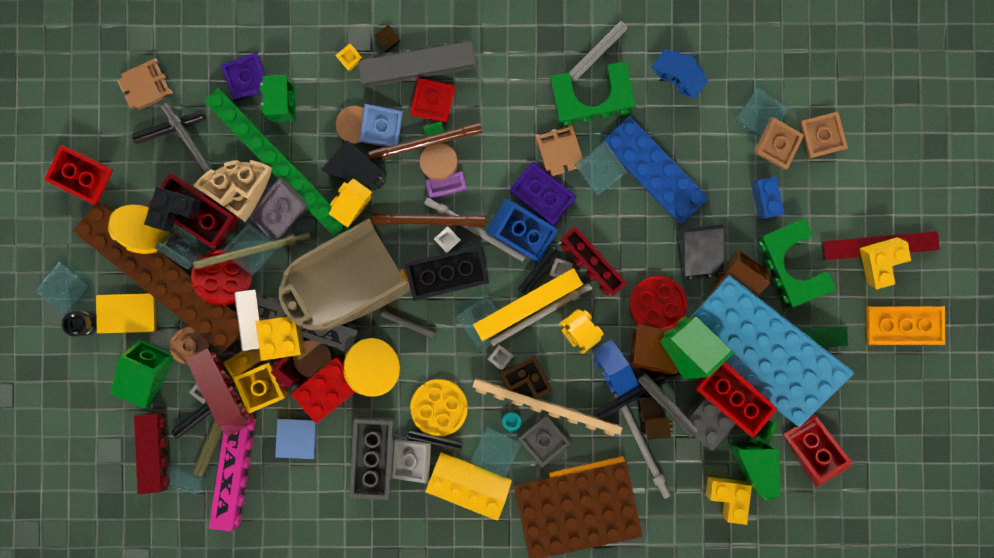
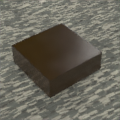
(387, 38)

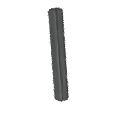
(668, 405)

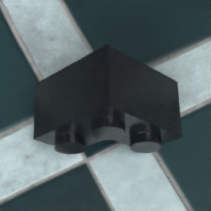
(166, 206)

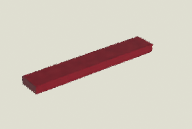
(851, 247)

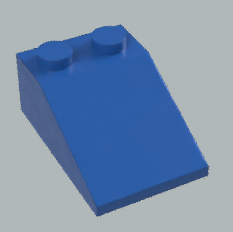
(522, 230)

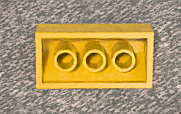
(469, 486)

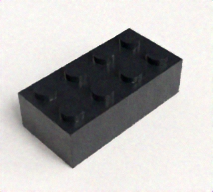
(446, 273)

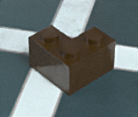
(530, 372)
(653, 421)

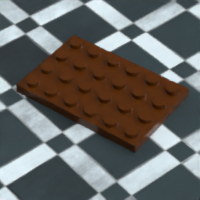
(578, 510)

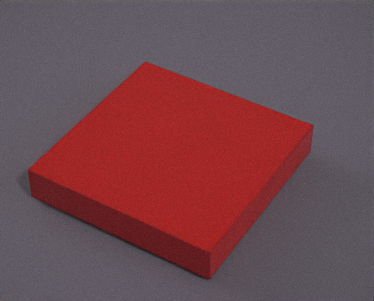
(432, 100)

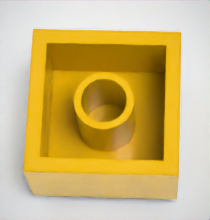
(279, 338)
(259, 388)

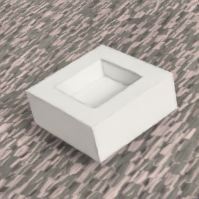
(447, 239)

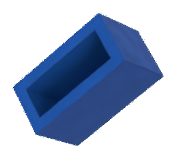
(767, 198)

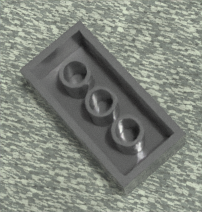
(372, 458)

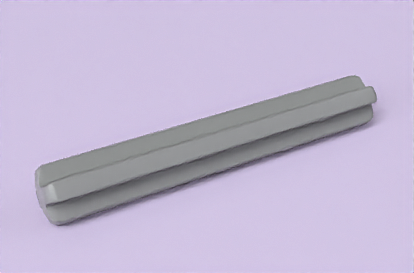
(598, 50)

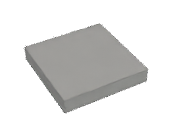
(411, 461)

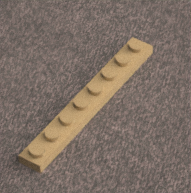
(554, 410)

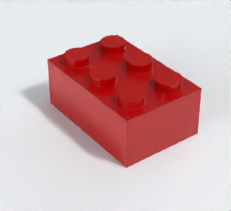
(323, 390)

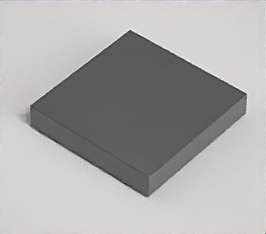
(544, 440)

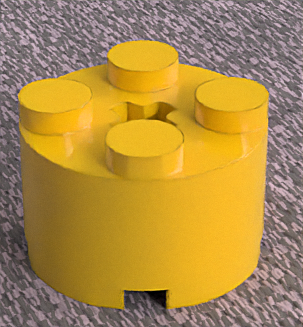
(581, 330)

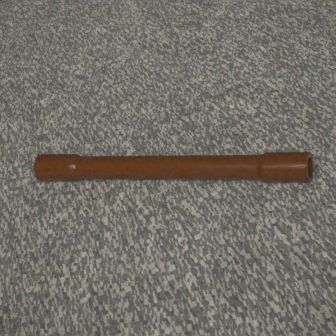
(385, 152)
(470, 220)

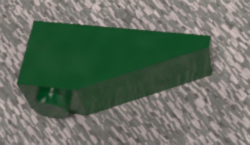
(828, 336)

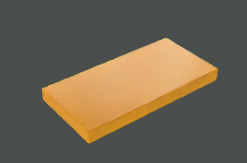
(905, 325)

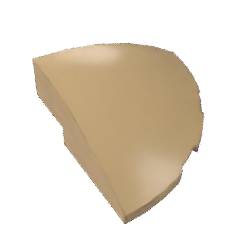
(236, 186)

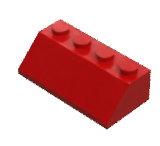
(736, 399)

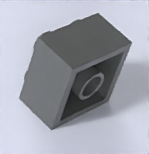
(710, 422)

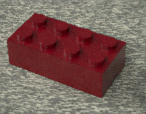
(213, 221)
(218, 391)

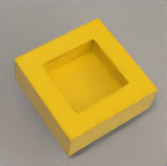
(349, 57)

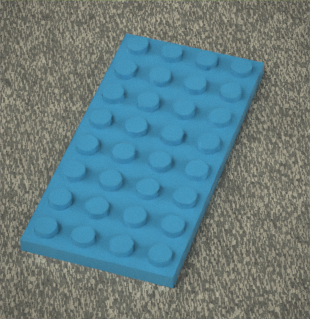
(772, 351)

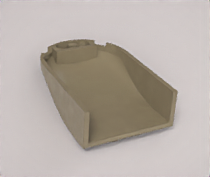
(341, 280)

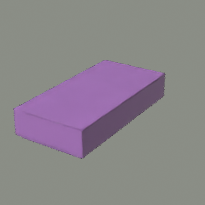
(454, 184)

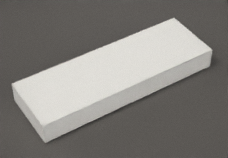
(247, 315)

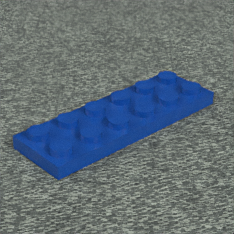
(655, 171)

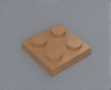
(823, 135)
(778, 143)

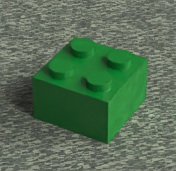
(278, 98)

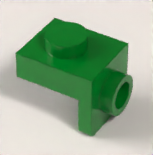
(765, 434)

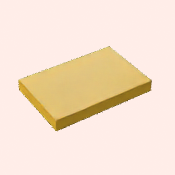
(126, 313)

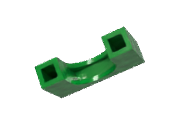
(570, 109)
(774, 247)

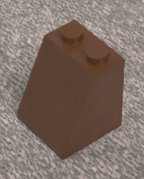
(746, 272)
(648, 352)

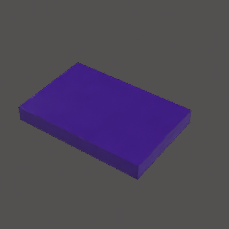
(542, 194)

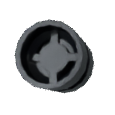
(79, 323)

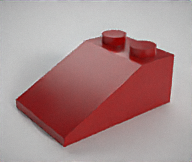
(78, 174)
(817, 451)

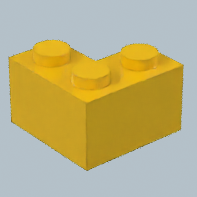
(350, 203)
(880, 258)
(735, 496)

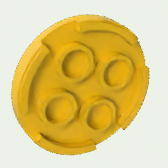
(128, 229)
(371, 367)
(439, 407)

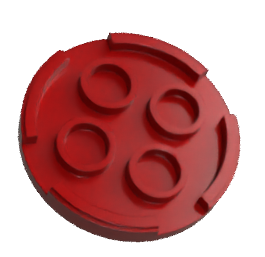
(219, 281)
(658, 302)

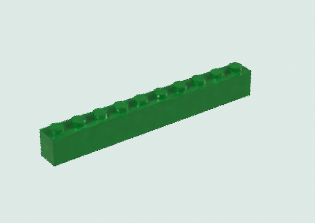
(274, 158)

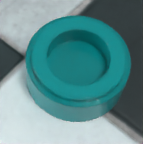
(511, 421)

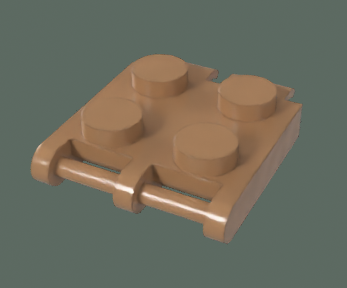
(144, 85)
(559, 150)

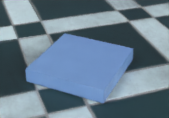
(380, 126)
(296, 438)

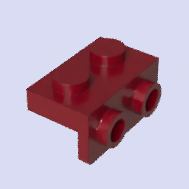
(283, 373)

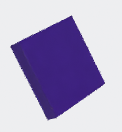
(244, 76)

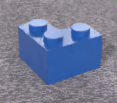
(680, 71)
(615, 368)

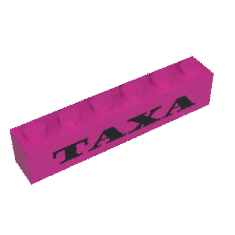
(232, 478)

